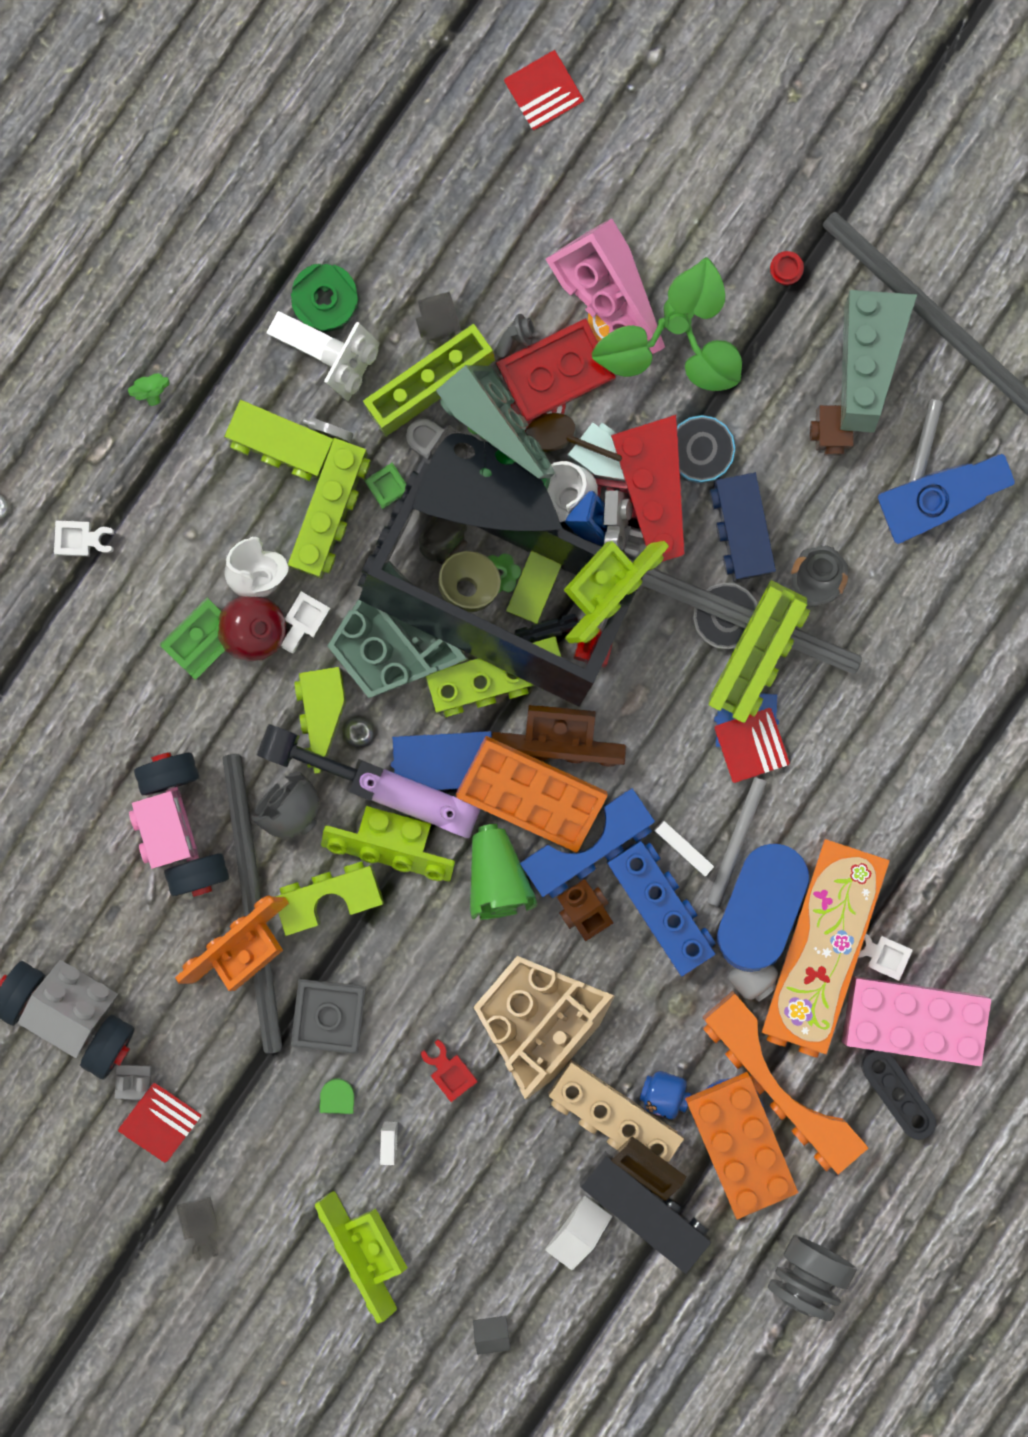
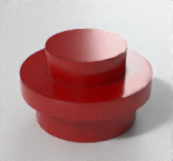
(786, 268)

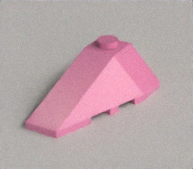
(606, 279)

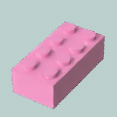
(916, 1020)

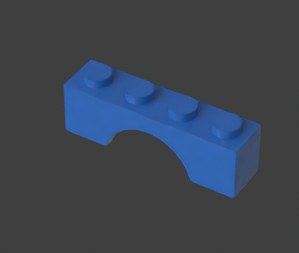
(624, 819)

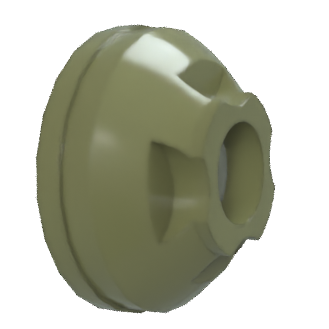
(472, 568)

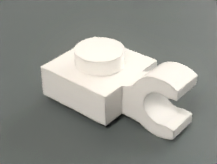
(305, 618)

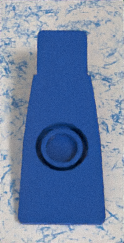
(942, 496)

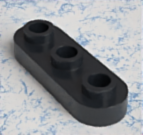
(909, 1104)

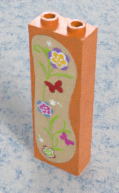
(825, 948)

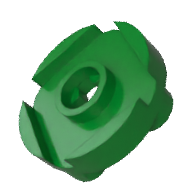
(324, 278)

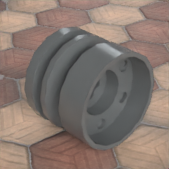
(812, 1278)

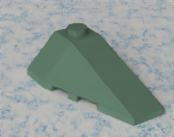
(483, 404)

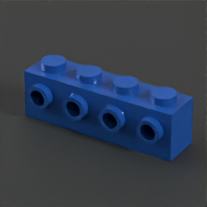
(661, 908)

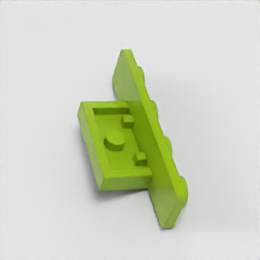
(606, 582)
(390, 841)
(366, 1252)

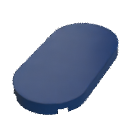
(763, 907)

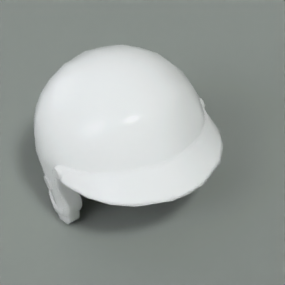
(569, 487)
(252, 570)

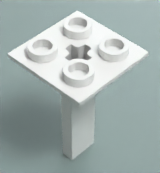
(346, 359)

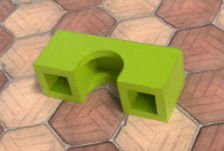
(356, 887)

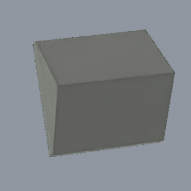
(491, 1335)

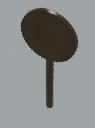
(557, 430)

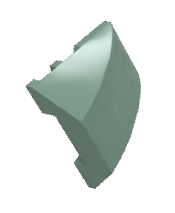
(386, 651)

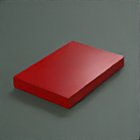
(554, 371)

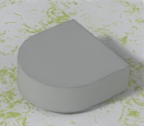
(423, 436)

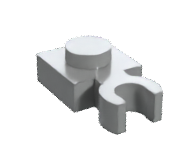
(616, 516)

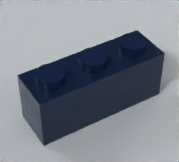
(742, 527)

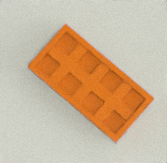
(531, 794)
(741, 1145)

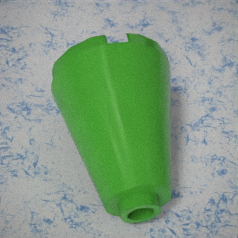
(497, 876)

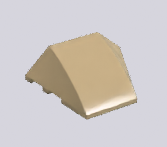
(539, 1020)

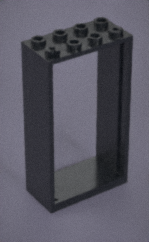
(478, 635)

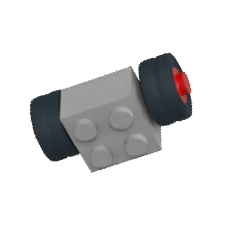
(67, 1013)

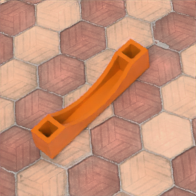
(829, 1135)

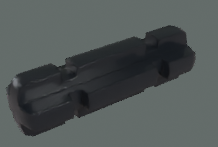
(548, 628)

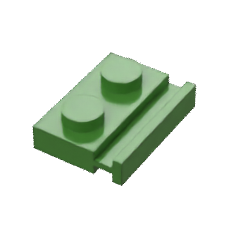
(196, 639)

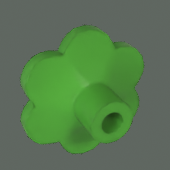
(149, 388)
(511, 571)

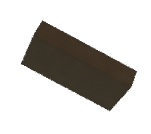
(648, 1168)

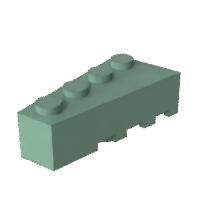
(871, 346)

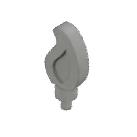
(328, 429)

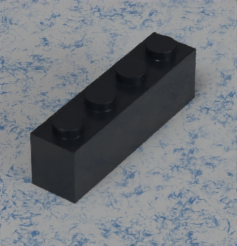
(647, 1214)

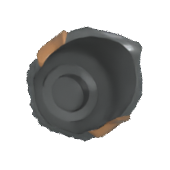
(819, 575)

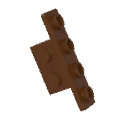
(563, 735)

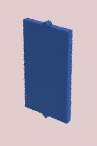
(436, 759)

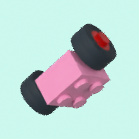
(167, 828)

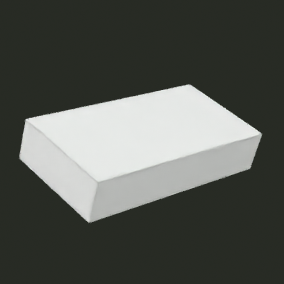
(683, 848)
(388, 1143)

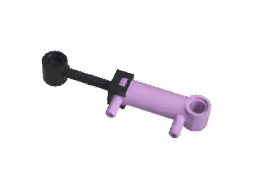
(376, 784)

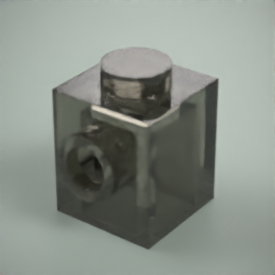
(438, 319)

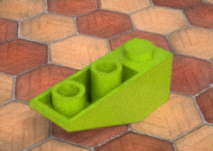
(323, 705)

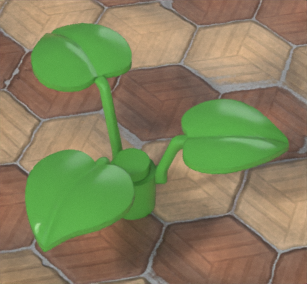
(692, 292)

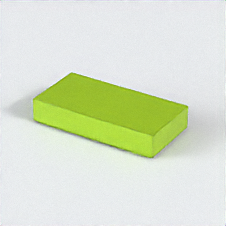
(533, 587)

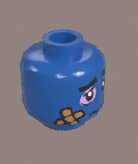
(665, 1095)

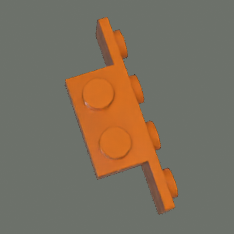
(241, 950)

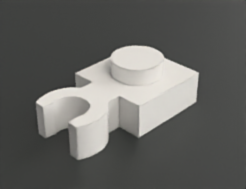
(76, 538)
(887, 956)

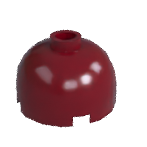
(251, 628)

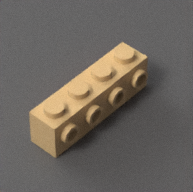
(611, 1112)

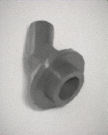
(520, 330)

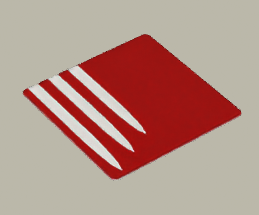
(543, 90)
(752, 746)
(159, 1122)

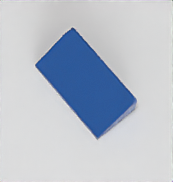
(588, 519)

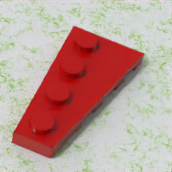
(653, 481)

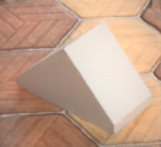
(579, 1233)

